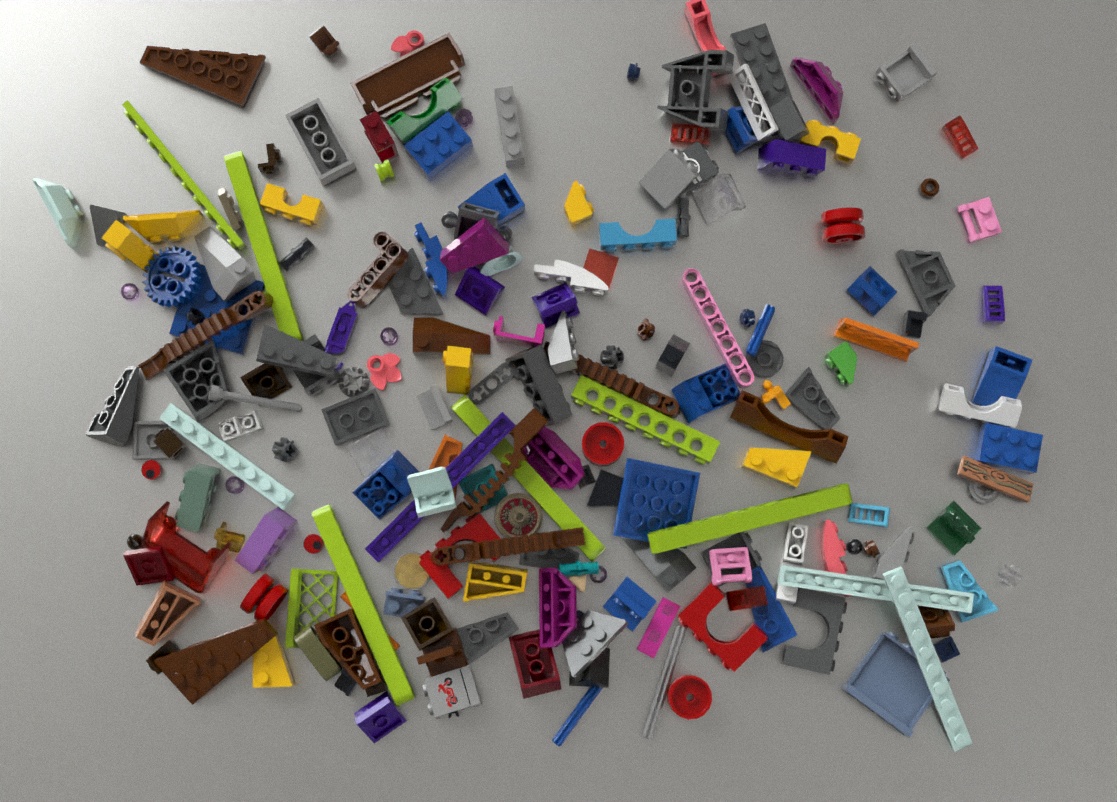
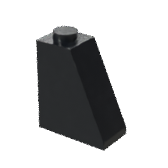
(672, 355)
(606, 491)

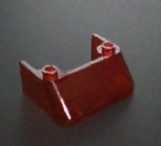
(188, 561)

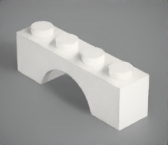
(1003, 412)

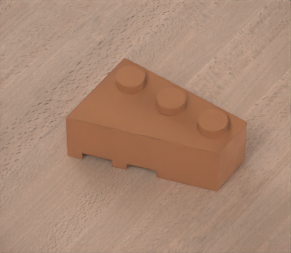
(164, 612)

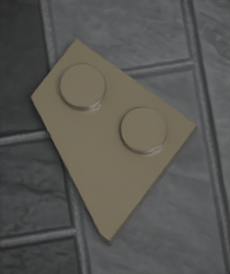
(227, 203)

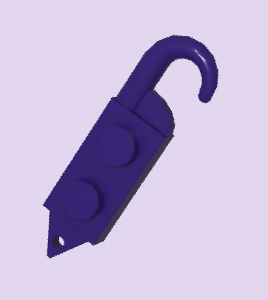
(341, 330)

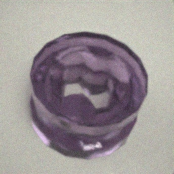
(130, 286)
(394, 334)
(231, 480)
(601, 578)

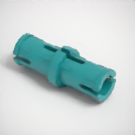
(579, 568)

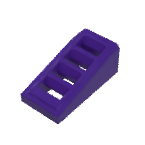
(1000, 303)

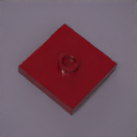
(148, 565)

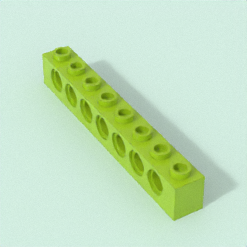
(708, 444)

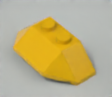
(164, 225)

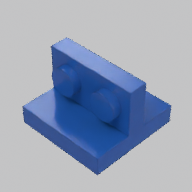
(739, 130)
(872, 291)
(629, 603)

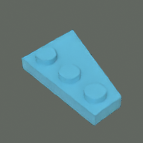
(960, 579)

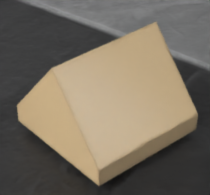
(579, 582)

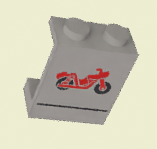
(451, 691)

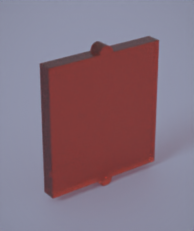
(601, 265)

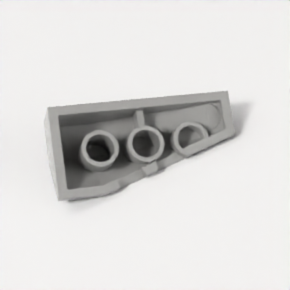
(224, 266)

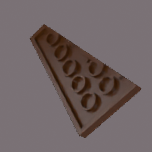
(215, 72)
(210, 661)

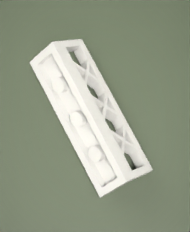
(750, 102)

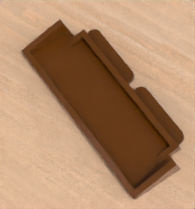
(409, 77)

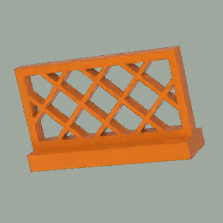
(875, 339)

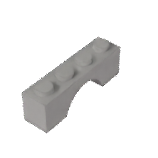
(509, 126)

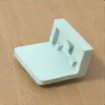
(432, 491)

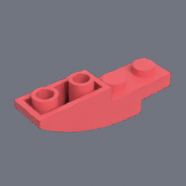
(832, 549)

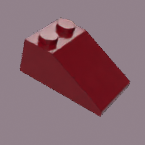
(534, 665)

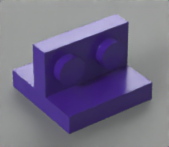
(479, 290)
(553, 301)
(379, 717)

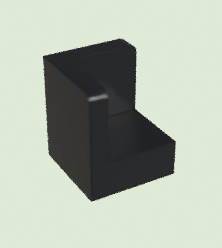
(913, 323)
(346, 683)

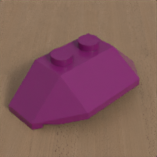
(820, 85)
(554, 460)
(556, 607)

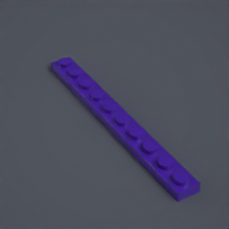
(456, 471)

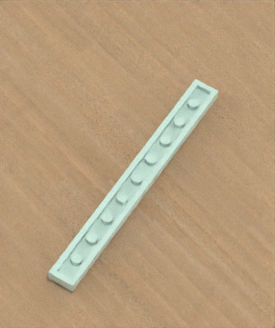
(872, 588)
(927, 658)

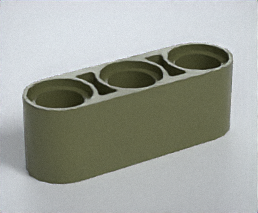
(317, 653)

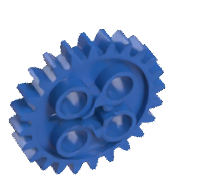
(177, 260)

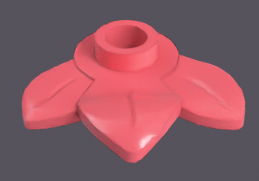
(404, 45)
(386, 371)

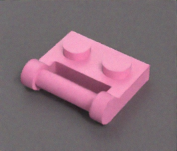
(985, 219)
(730, 559)

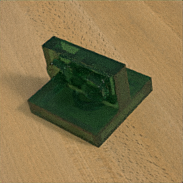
(954, 528)

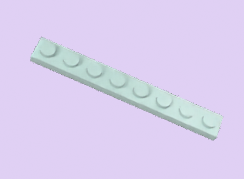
(227, 456)

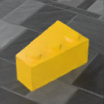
(128, 245)
(459, 368)
(777, 464)
(271, 666)

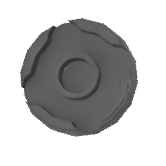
(767, 360)

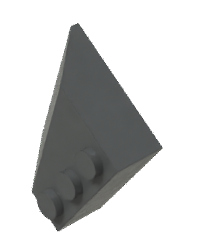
(193, 379)

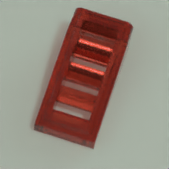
(947, 128)
(674, 133)

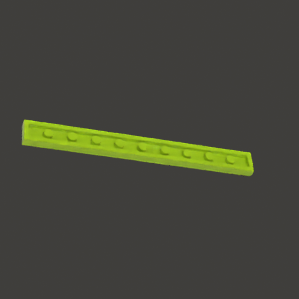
(187, 182)

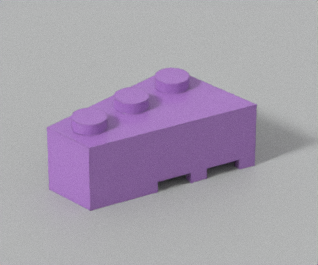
(265, 540)

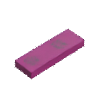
(658, 627)

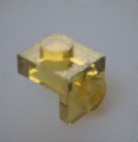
(223, 537)

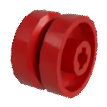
(843, 225)
(598, 455)
(264, 598)
(689, 708)

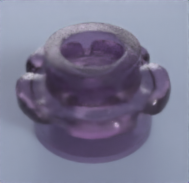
(463, 113)

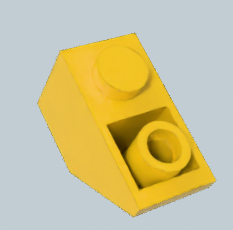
(576, 206)

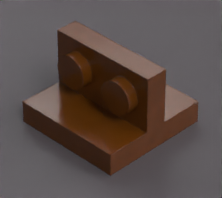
(937, 621)
(444, 654)

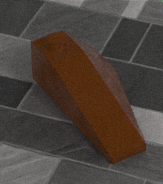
(434, 335)
(349, 646)

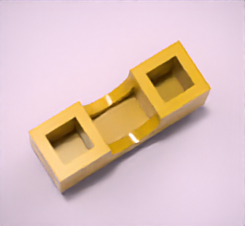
(845, 143)
(306, 210)

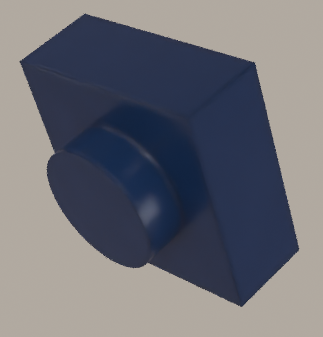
(946, 649)

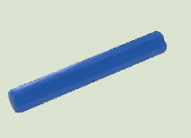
(576, 715)

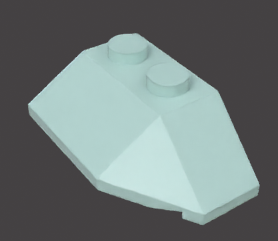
(62, 209)

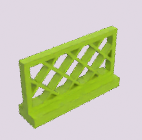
(294, 601)

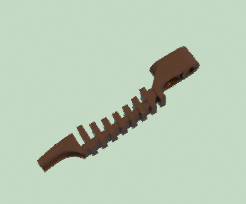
(204, 331)
(623, 384)
(522, 435)
(513, 545)

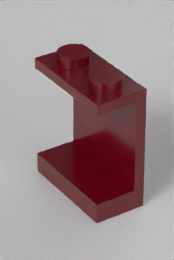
(379, 137)

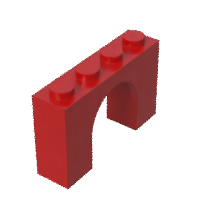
(474, 530)
(732, 652)

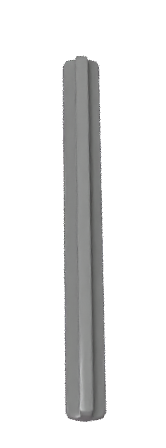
(664, 682)

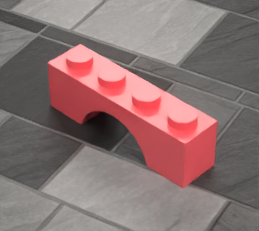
(701, 24)

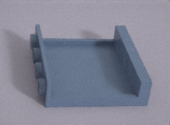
(891, 684)

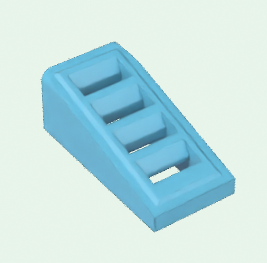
(886, 514)

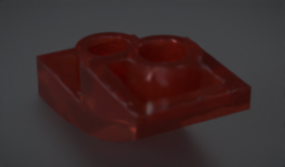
(747, 598)

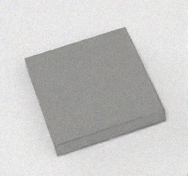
(143, 438)

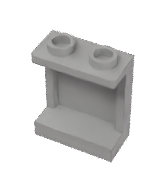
(906, 73)
(669, 177)

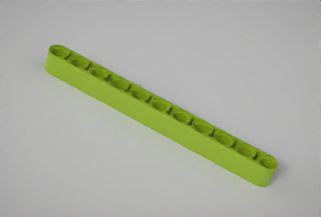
(262, 244)
(530, 480)
(749, 518)
(363, 605)

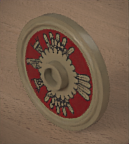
(518, 515)

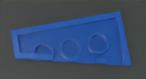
(771, 617)

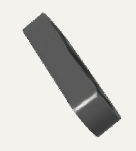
(478, 389)

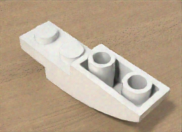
(580, 278)
(792, 555)

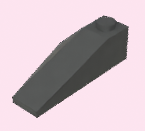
(117, 416)
(666, 567)

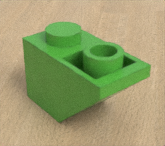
(843, 361)

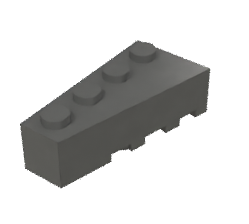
(540, 383)

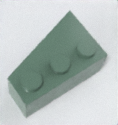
(196, 497)

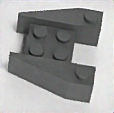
(691, 88)

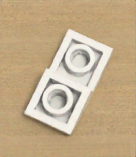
(240, 425)

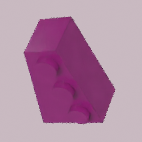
(474, 247)

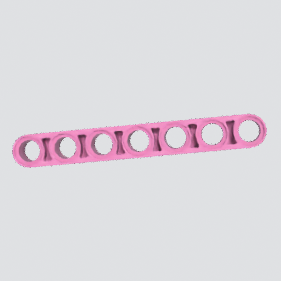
(717, 318)

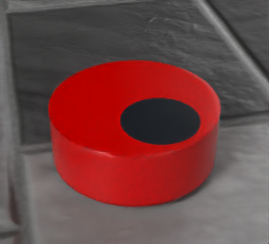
(151, 469)
(313, 543)

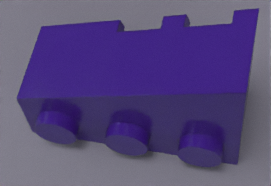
(791, 158)

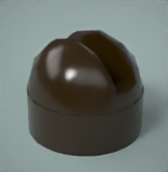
(138, 539)

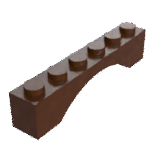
(823, 443)

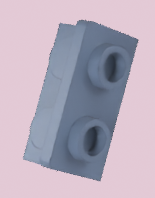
(400, 604)

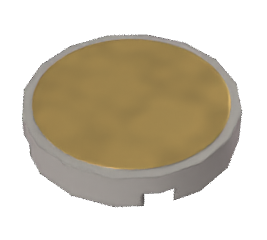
(409, 572)

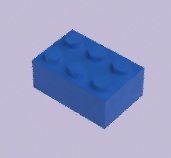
(438, 145)
(1008, 448)

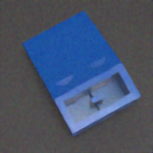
(499, 196)
(1001, 376)
(706, 393)
(386, 485)

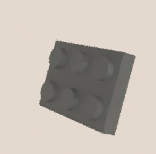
(355, 416)

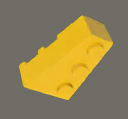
(493, 580)

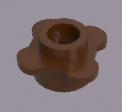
(646, 329)

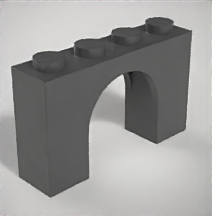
(831, 609)

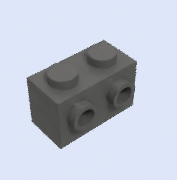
(789, 120)

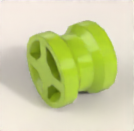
(384, 170)

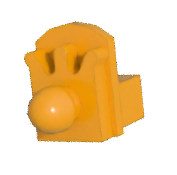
(775, 393)

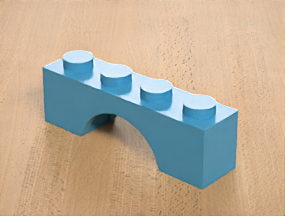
(614, 237)

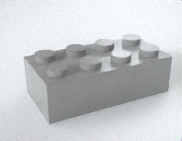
(320, 141)

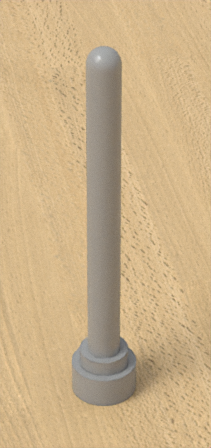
(217, 393)

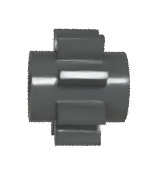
(612, 356)
(284, 449)

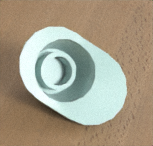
(501, 263)

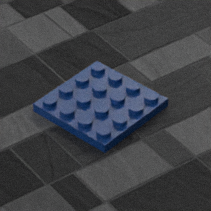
(210, 302)
(654, 499)

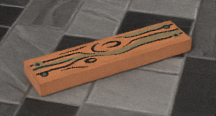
(995, 479)

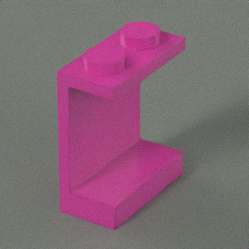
(517, 339)

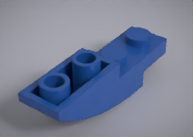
(434, 267)

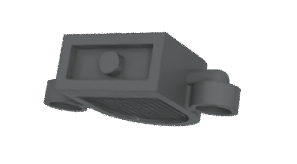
(469, 216)

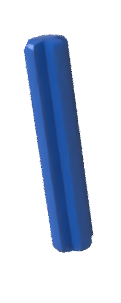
(760, 330)

